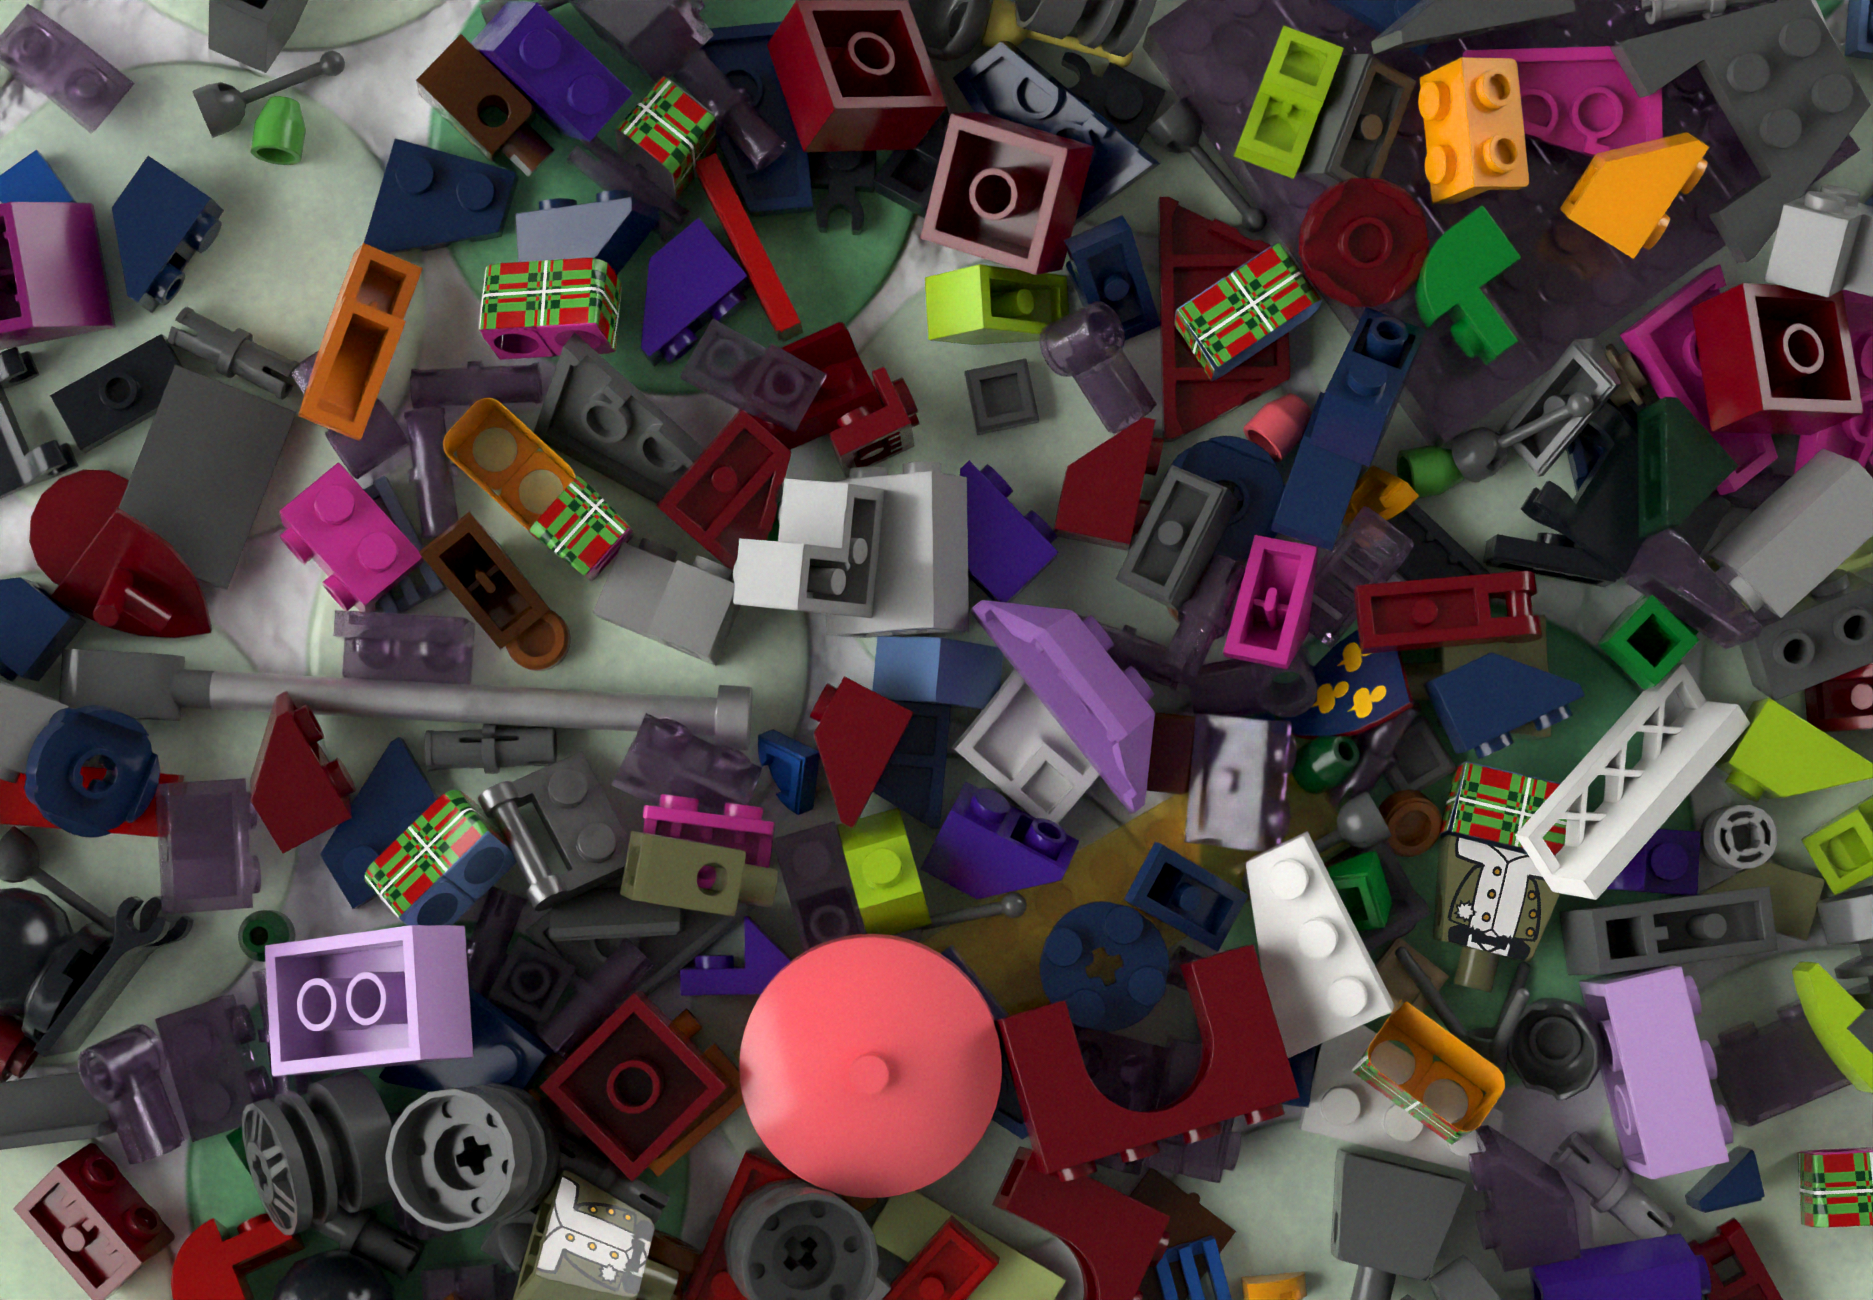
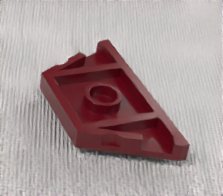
(1192, 259)

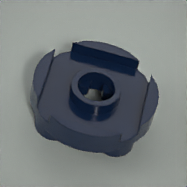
(1255, 485)
(56, 763)
(1138, 982)

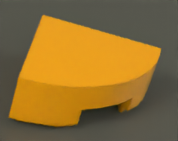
(1381, 493)
(1275, 1286)

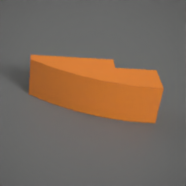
(359, 341)

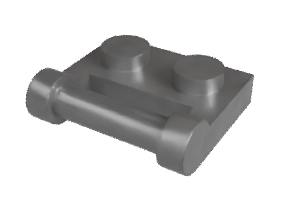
(576, 821)

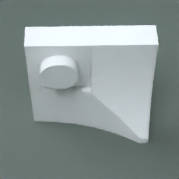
(1026, 752)

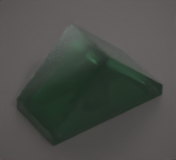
(1675, 465)

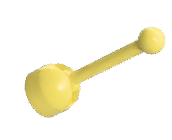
(1003, 27)

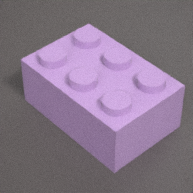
(369, 1000)
(1658, 1071)

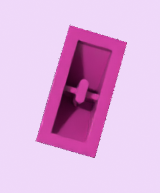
(1273, 603)

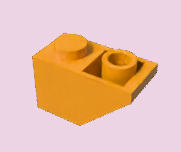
(1631, 188)

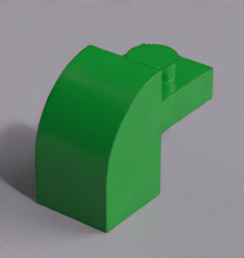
(1452, 280)
(1647, 641)

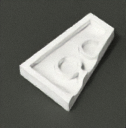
(1310, 948)
(1358, 1113)

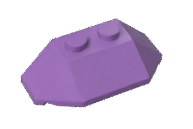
(1081, 688)

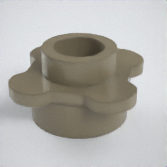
(1630, 376)

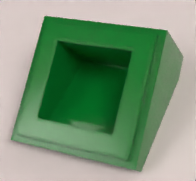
(1363, 890)

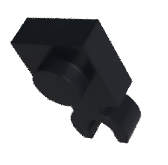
(1117, 96)
(910, 173)
(843, 175)

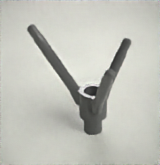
(1486, 1041)

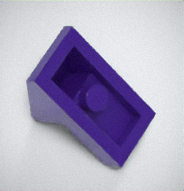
(1663, 865)
(717, 972)

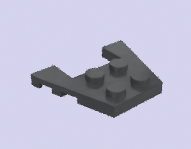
(1778, 88)

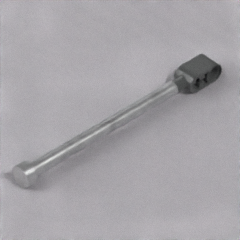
(159, 686)

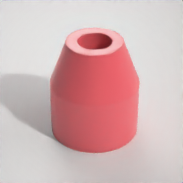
(1279, 425)

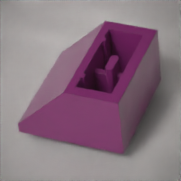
(51, 273)

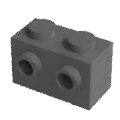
(1815, 639)

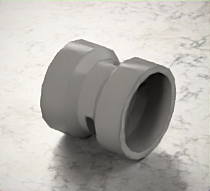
(1726, 833)

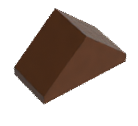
(484, 580)

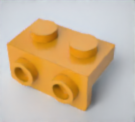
(1473, 128)

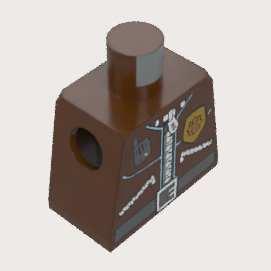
(464, 85)

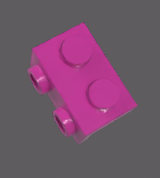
(348, 540)
(737, 828)

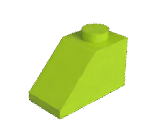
(993, 305)
(1787, 756)
(884, 874)

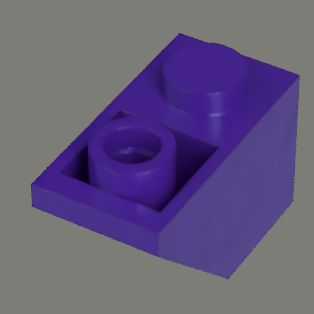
(687, 288)
(1003, 544)
(996, 847)

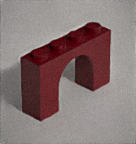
(1238, 1073)
(1102, 1227)

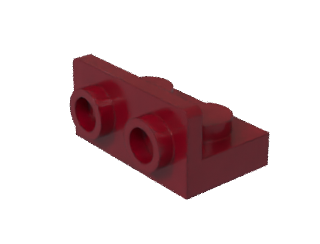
(842, 391)
(872, 435)
(94, 1222)

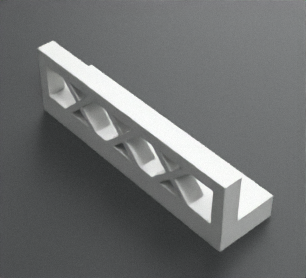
(1643, 798)

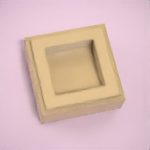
(1399, 982)

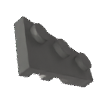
(612, 425)

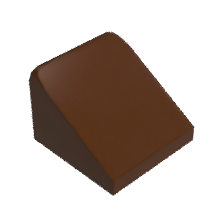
(1171, 753)

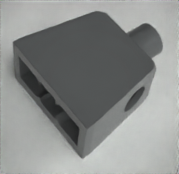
(1389, 1220)

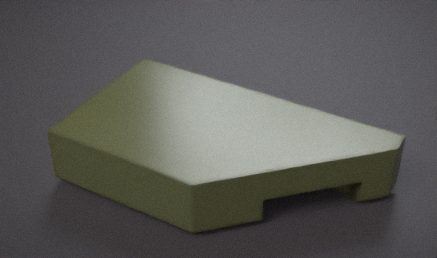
(1791, 894)

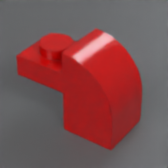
(216, 1265)

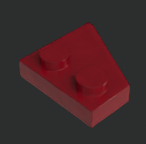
(730, 488)

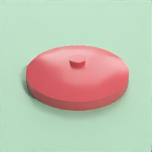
(870, 1066)

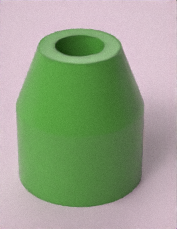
(279, 132)
(1428, 470)

